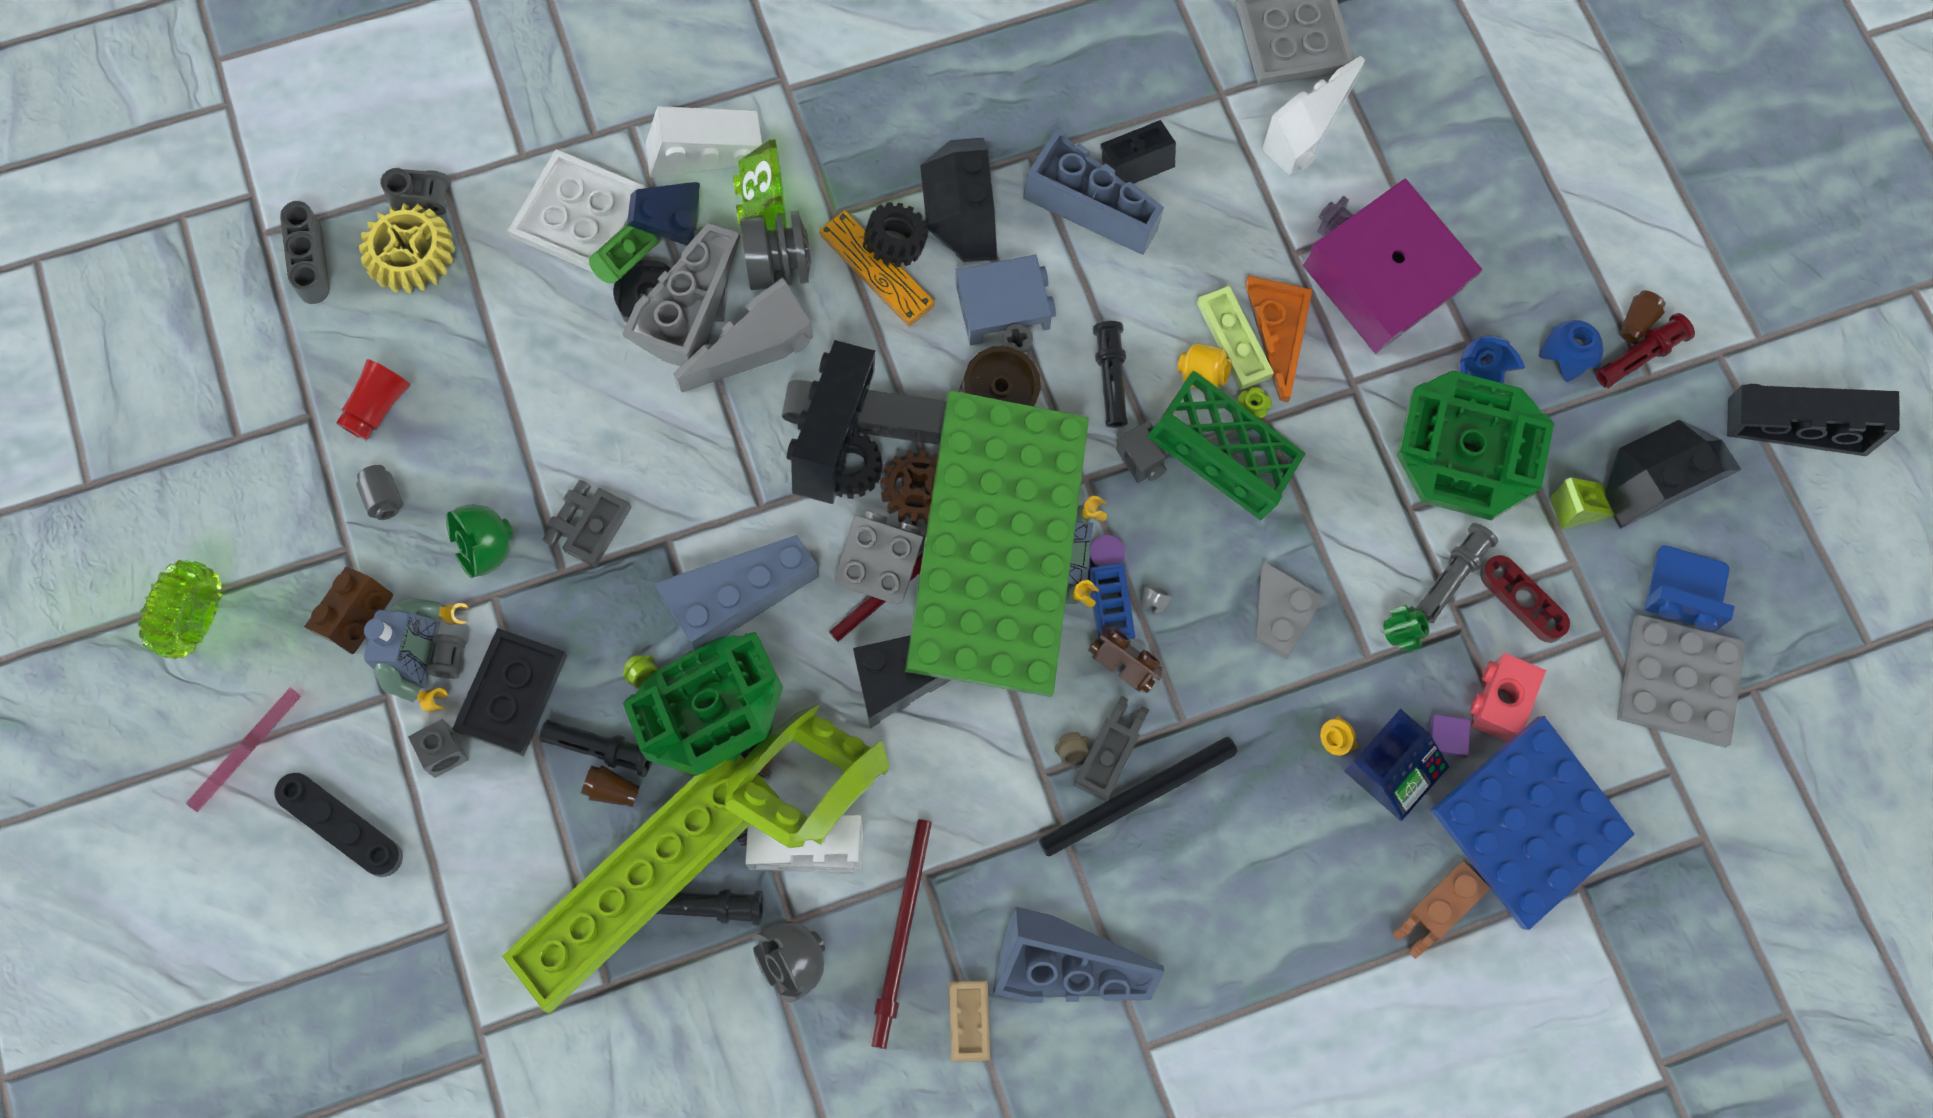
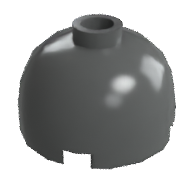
(791, 958)

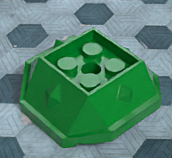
(1496, 419)
(706, 705)

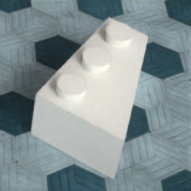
(699, 139)

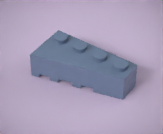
(1091, 194)

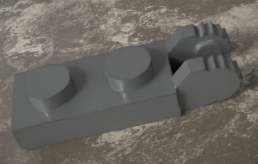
(1109, 753)

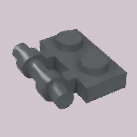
(595, 527)

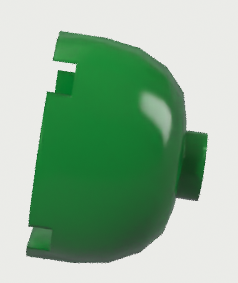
(480, 538)

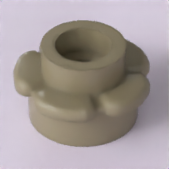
(1072, 748)

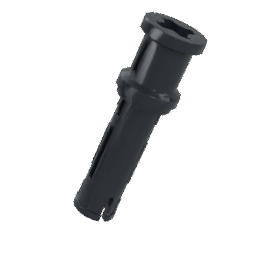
(1110, 357)
(613, 750)
(724, 906)

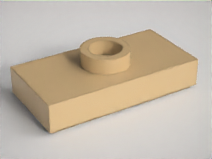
(969, 1021)

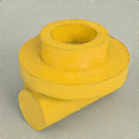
(1338, 737)

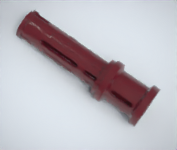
(1656, 343)

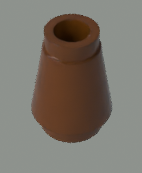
(1642, 315)
(609, 787)

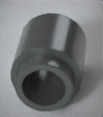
(378, 492)

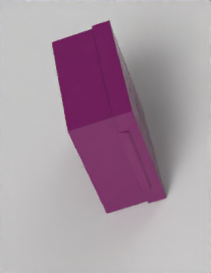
(1390, 265)

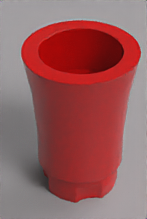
(371, 399)

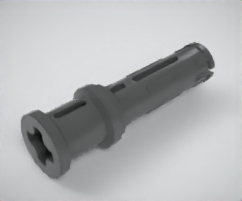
(1463, 561)

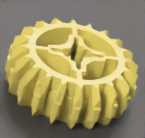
(398, 266)

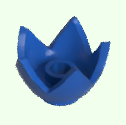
(1572, 357)
(1499, 358)

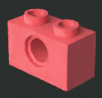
(1521, 682)

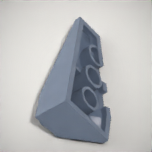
(1058, 959)

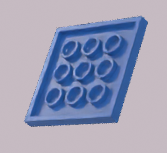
(1532, 822)

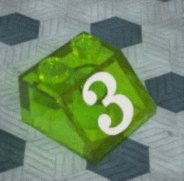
(760, 185)

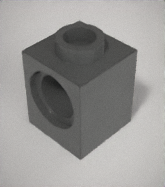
(438, 748)

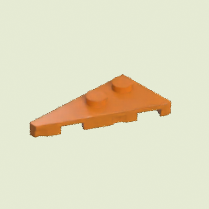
(1281, 322)

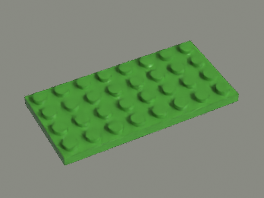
(998, 545)

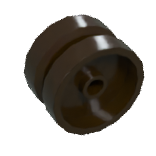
(1002, 375)

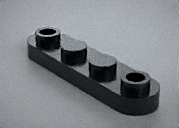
(338, 824)

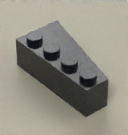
(1814, 417)
(830, 420)

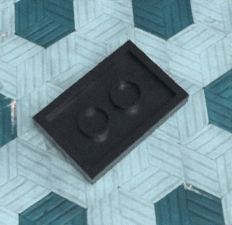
(510, 692)

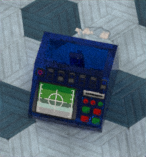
(1399, 765)

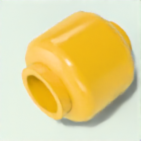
(1208, 362)

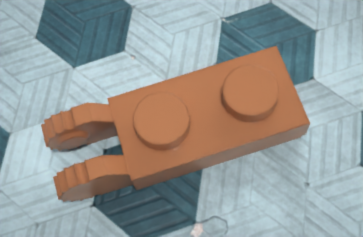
(1443, 907)

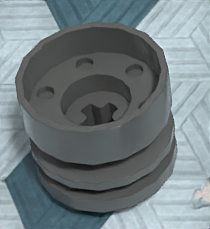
(775, 250)

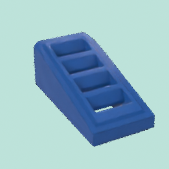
(1105, 573)

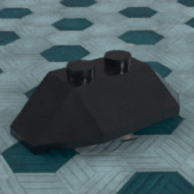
(961, 199)
(1665, 470)

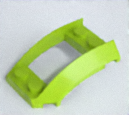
(821, 737)

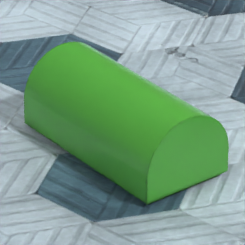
(621, 253)

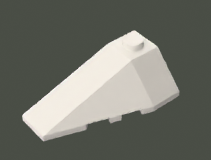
(1304, 121)

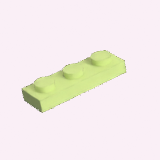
(1235, 337)

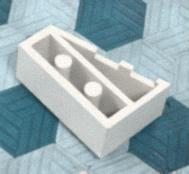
(837, 854)

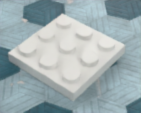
(573, 209)

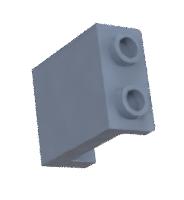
(1003, 295)

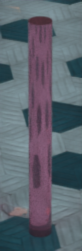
(243, 750)

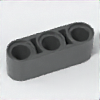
(296, 241)

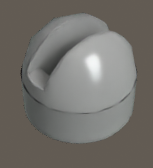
(1156, 597)

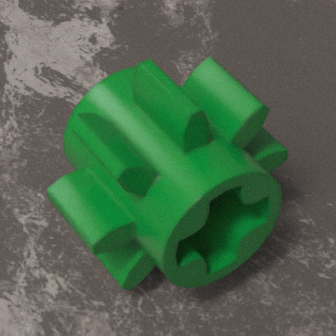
(1406, 627)

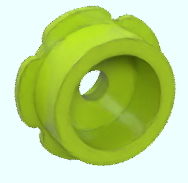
(1255, 394)
(638, 669)

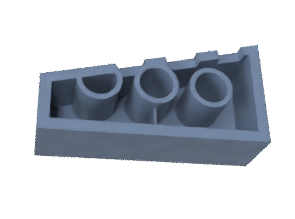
(736, 589)

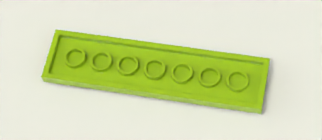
(628, 888)

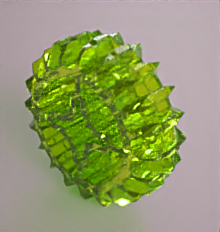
(179, 609)

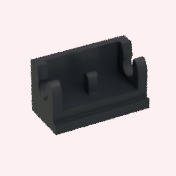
(1140, 152)

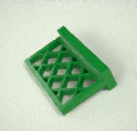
(1216, 462)

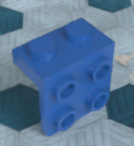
(1689, 589)

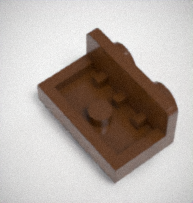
(348, 608)

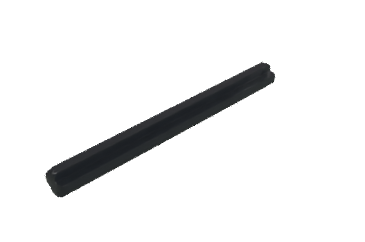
(1137, 796)

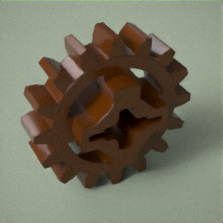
(915, 471)

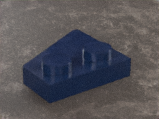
(666, 211)

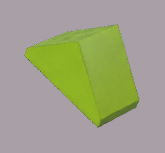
(1580, 503)

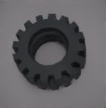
(899, 220)
(868, 476)

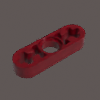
(1524, 614)

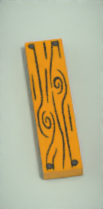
(888, 282)

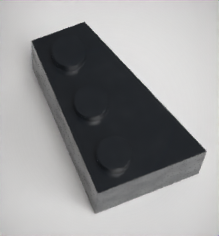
(884, 678)

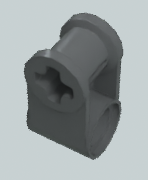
(421, 187)

